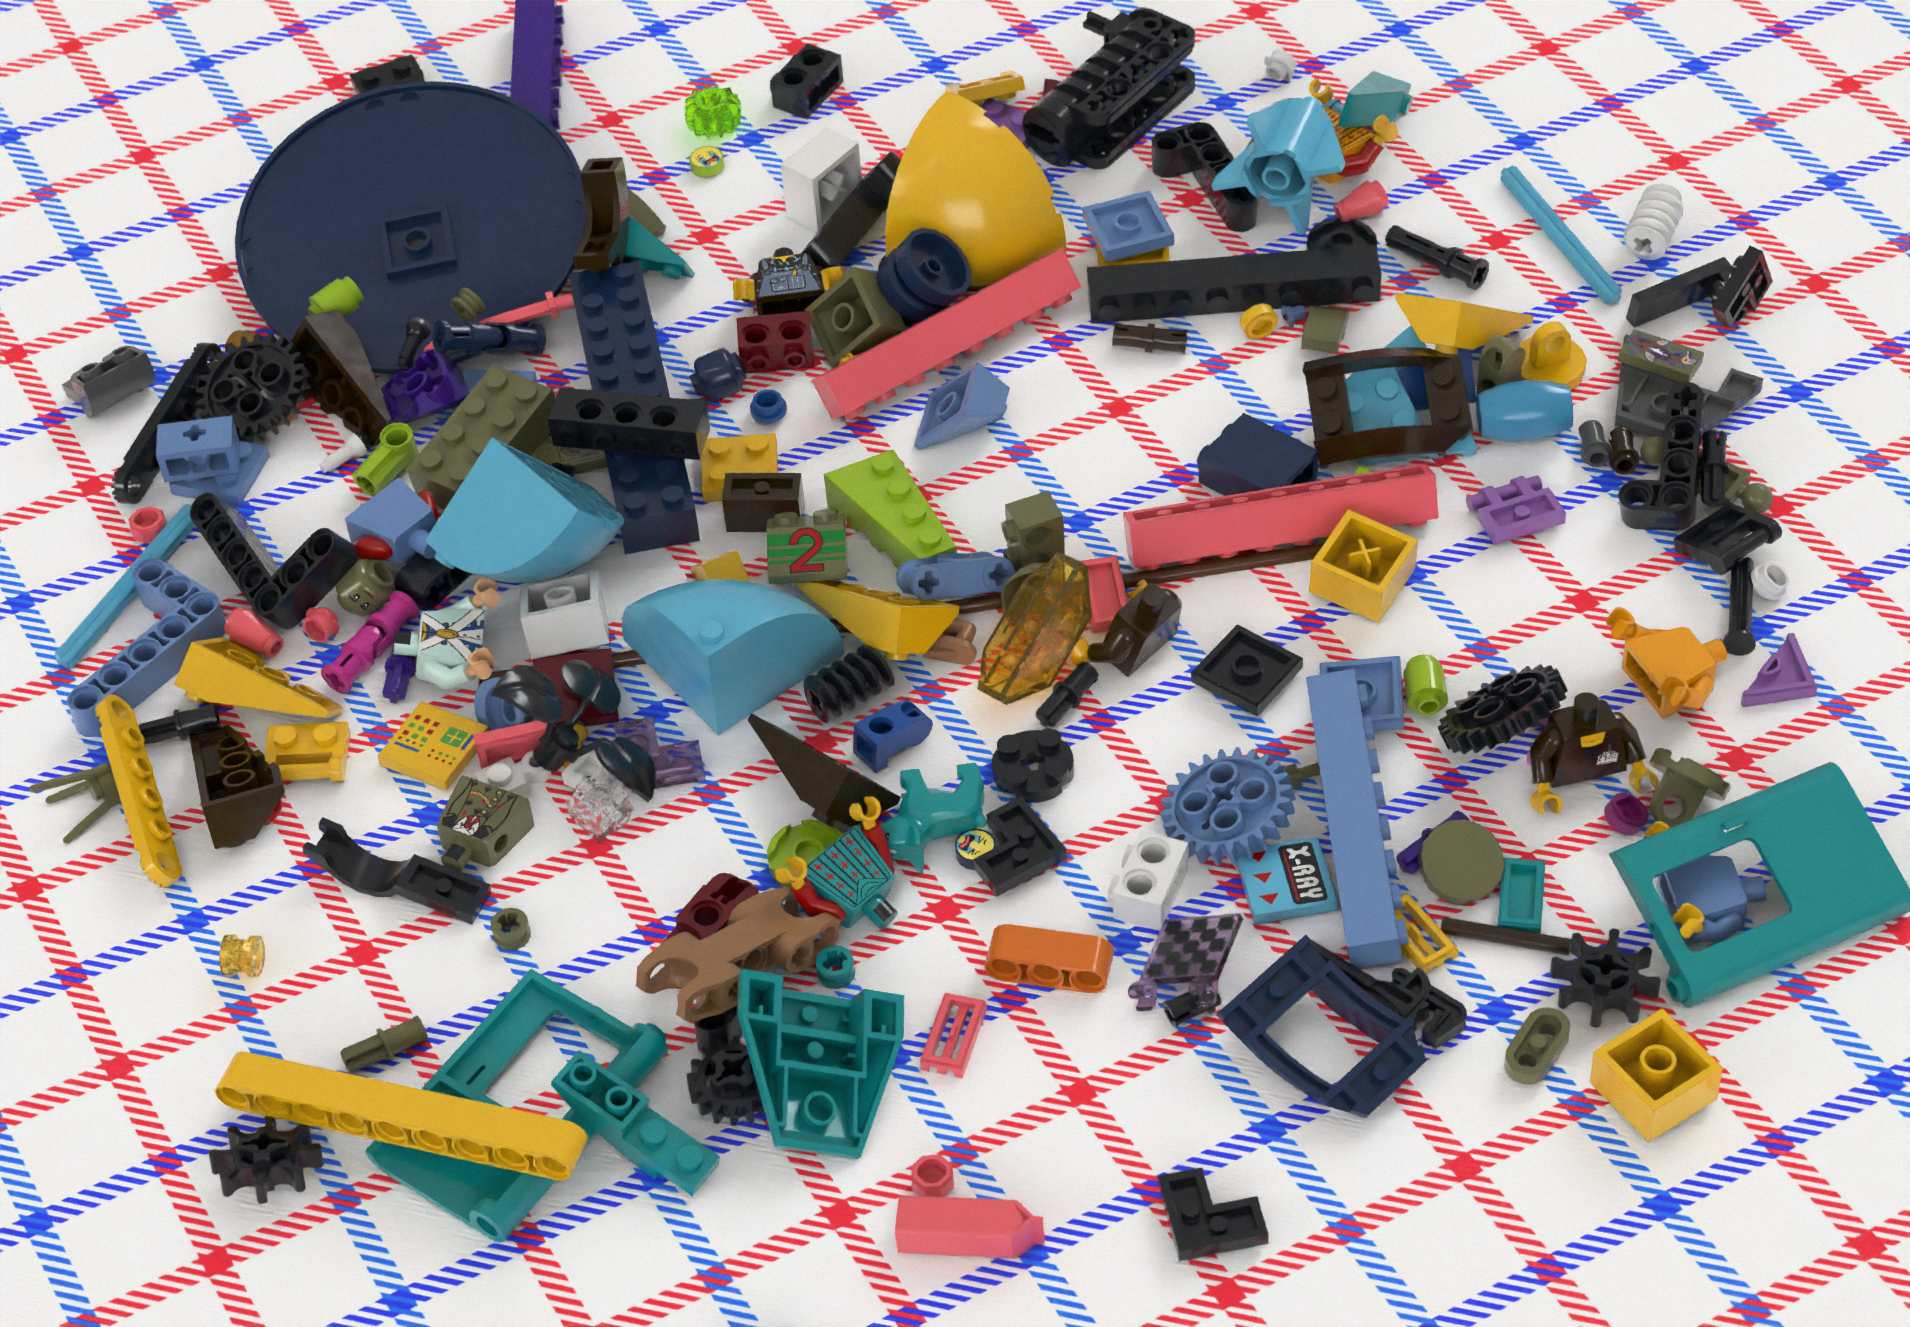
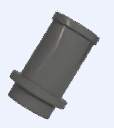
(1595, 448)

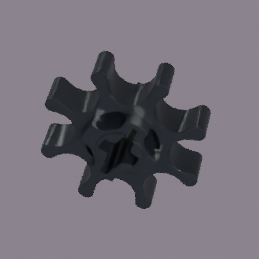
(1605, 977)
(265, 1159)

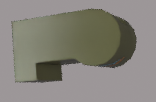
(1499, 363)

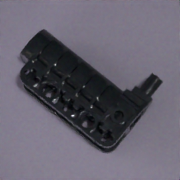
(1113, 90)

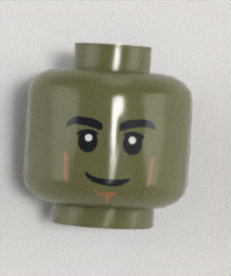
(365, 587)

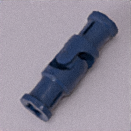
(488, 338)

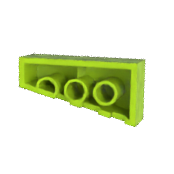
(887, 508)

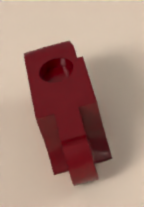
(712, 905)

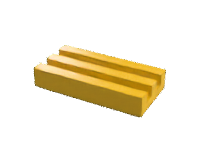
(1433, 958)

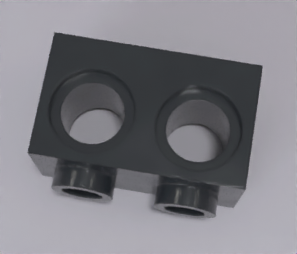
(806, 81)

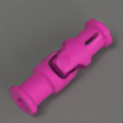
(369, 642)

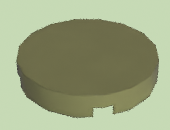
(1461, 861)

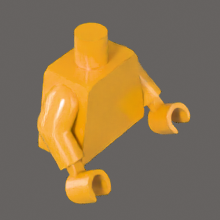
(1667, 664)

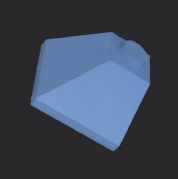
(962, 406)

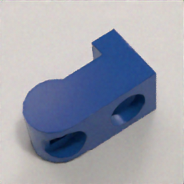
(889, 732)

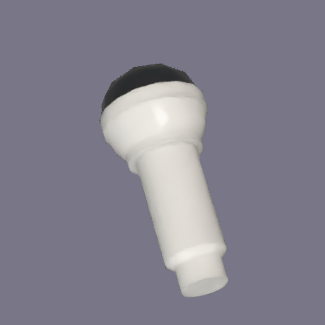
(355, 446)

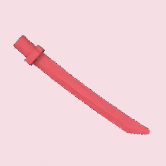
(531, 311)

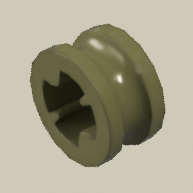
(467, 305)
(507, 918)

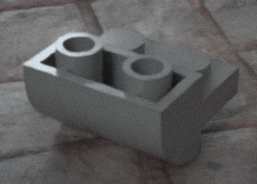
(110, 381)

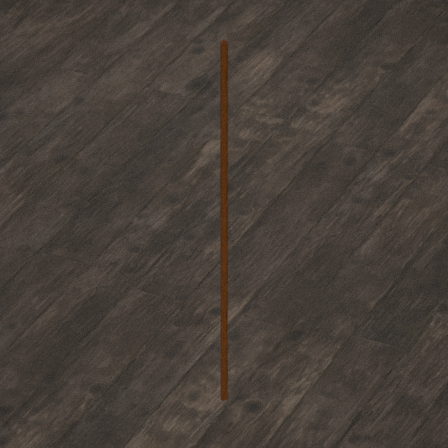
(1130, 580)

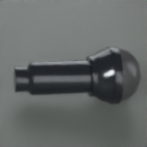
(417, 331)

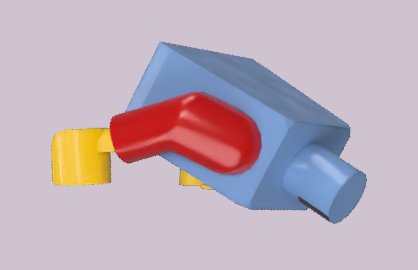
(394, 524)

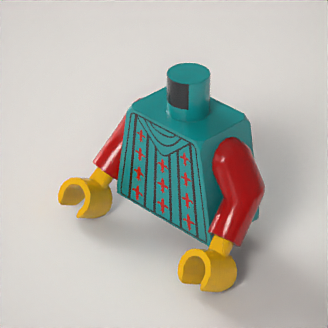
(849, 875)

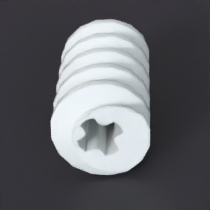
(1654, 221)

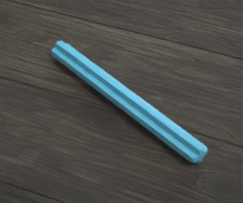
(1561, 235)
(122, 591)

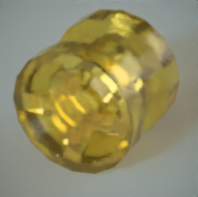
(242, 955)

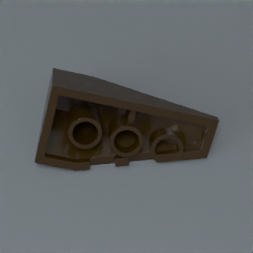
(341, 374)
(820, 778)
(234, 785)

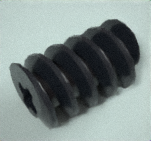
(845, 680)

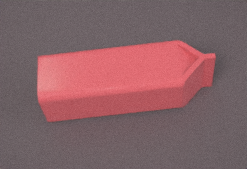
(965, 1227)

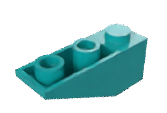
(653, 253)

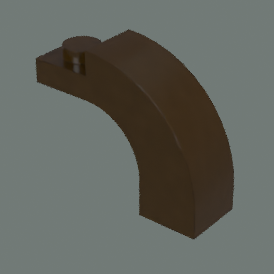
(606, 215)

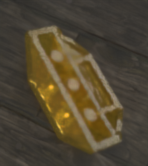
(1037, 631)

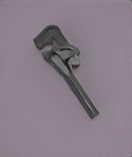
(1409, 996)

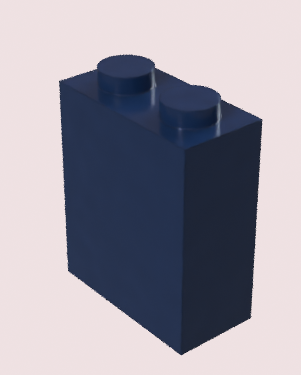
(1255, 458)

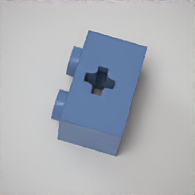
(198, 448)

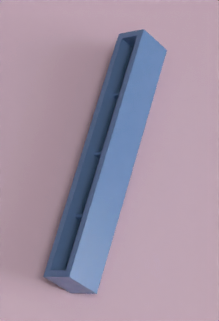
(1354, 820)

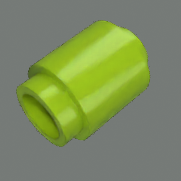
(338, 295)
(1425, 685)

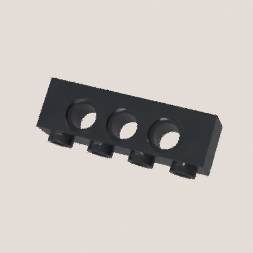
(629, 423)

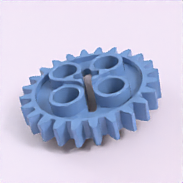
(1228, 805)

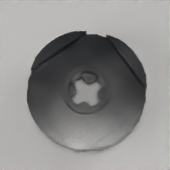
(1030, 746)

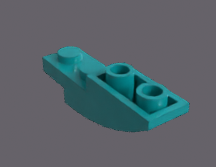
(631, 1127)

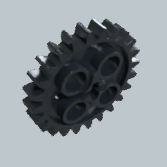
(263, 365)
(1502, 709)

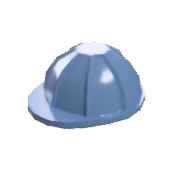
(495, 711)

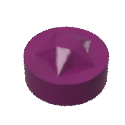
(1626, 814)

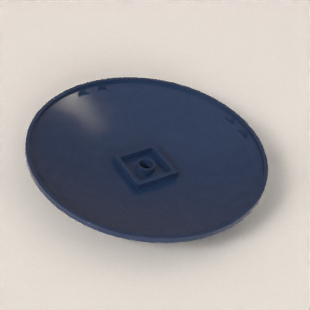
(404, 164)

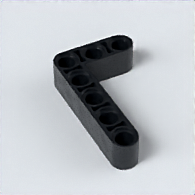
(273, 592)

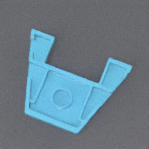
(1381, 402)

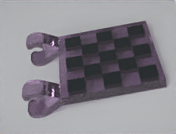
(1188, 952)

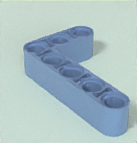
(157, 655)

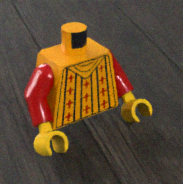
(1357, 144)

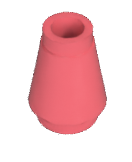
(1362, 202)
(252, 632)

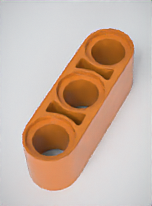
(1049, 958)

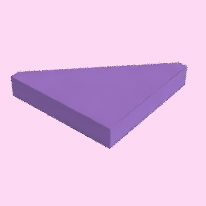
(1782, 677)

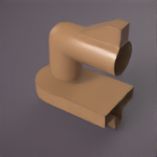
(957, 648)

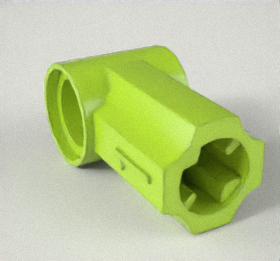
(390, 458)

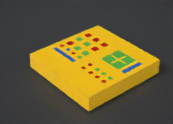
(432, 746)

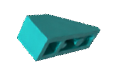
(1375, 97)

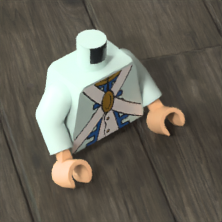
(452, 641)

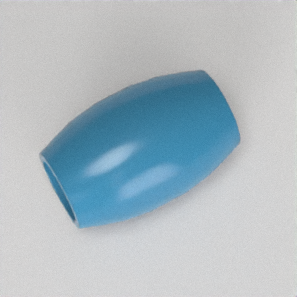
(1524, 410)

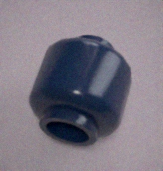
(718, 374)

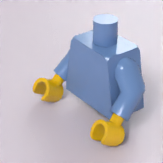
(1707, 896)

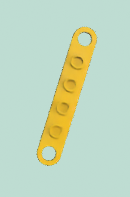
(138, 791)

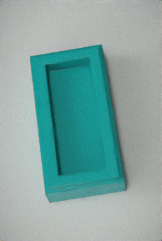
(1522, 894)

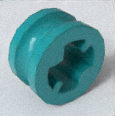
(835, 955)

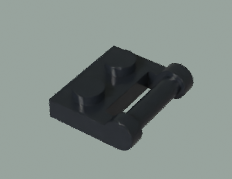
(1723, 528)

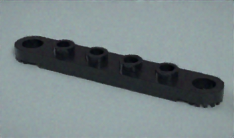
(176, 405)

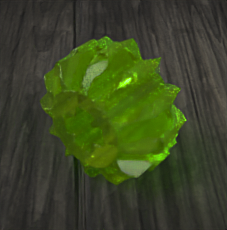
(712, 111)

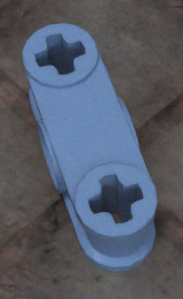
(954, 575)

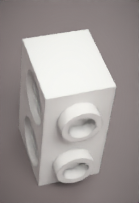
(1149, 880)

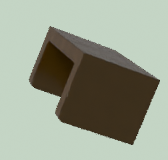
(756, 497)

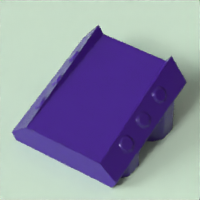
(425, 389)

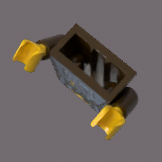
(785, 283)

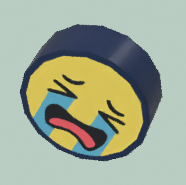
(971, 845)

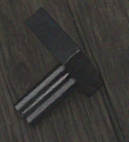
(1680, 292)

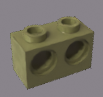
(1033, 530)

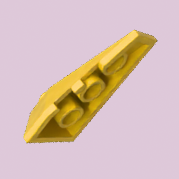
(1457, 323)
(236, 676)

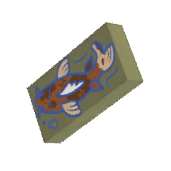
(1660, 356)

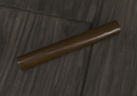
(1506, 936)

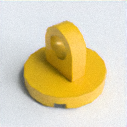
(1553, 356)

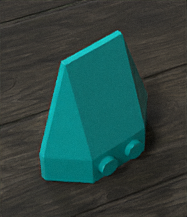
(819, 1061)

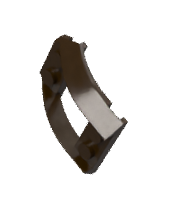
(1333, 417)

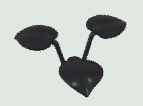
(535, 696)

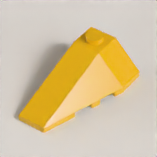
(883, 617)

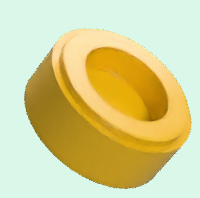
(1259, 321)

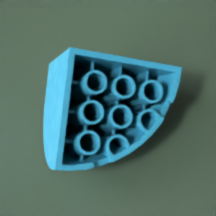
(521, 520)
(729, 644)

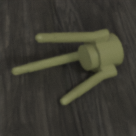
(98, 782)

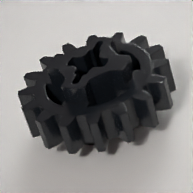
(732, 1084)

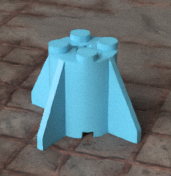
(1288, 151)

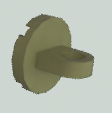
(1686, 781)

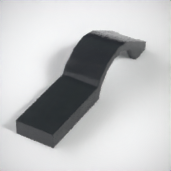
(412, 878)

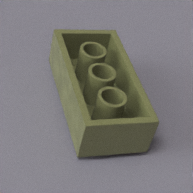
(497, 407)

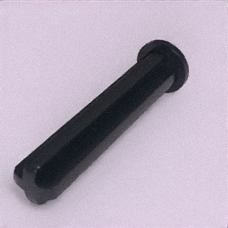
(1739, 638)

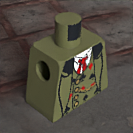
(481, 823)

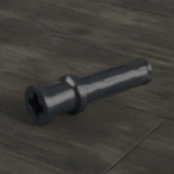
(1449, 261)

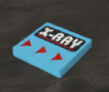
(1287, 881)

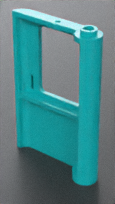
(1816, 850)
(486, 1195)

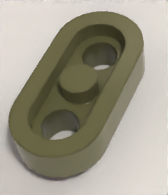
(1535, 1049)

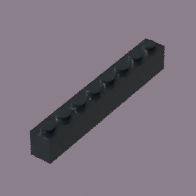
(1233, 283)

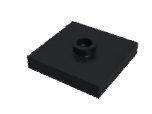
(1247, 670)

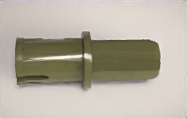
(384, 1044)

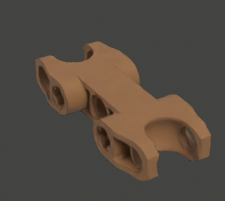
(755, 939)

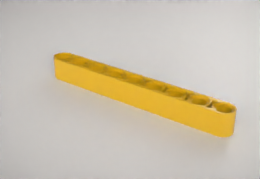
(402, 1115)

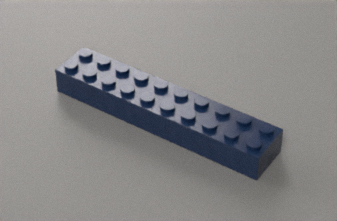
(626, 358)

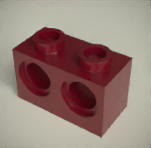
(775, 342)

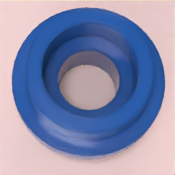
(768, 406)

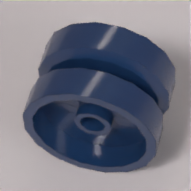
(924, 274)

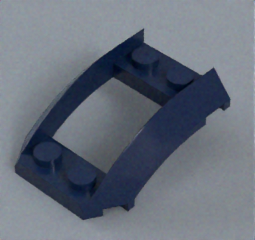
(1282, 987)

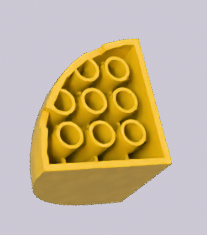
(975, 189)

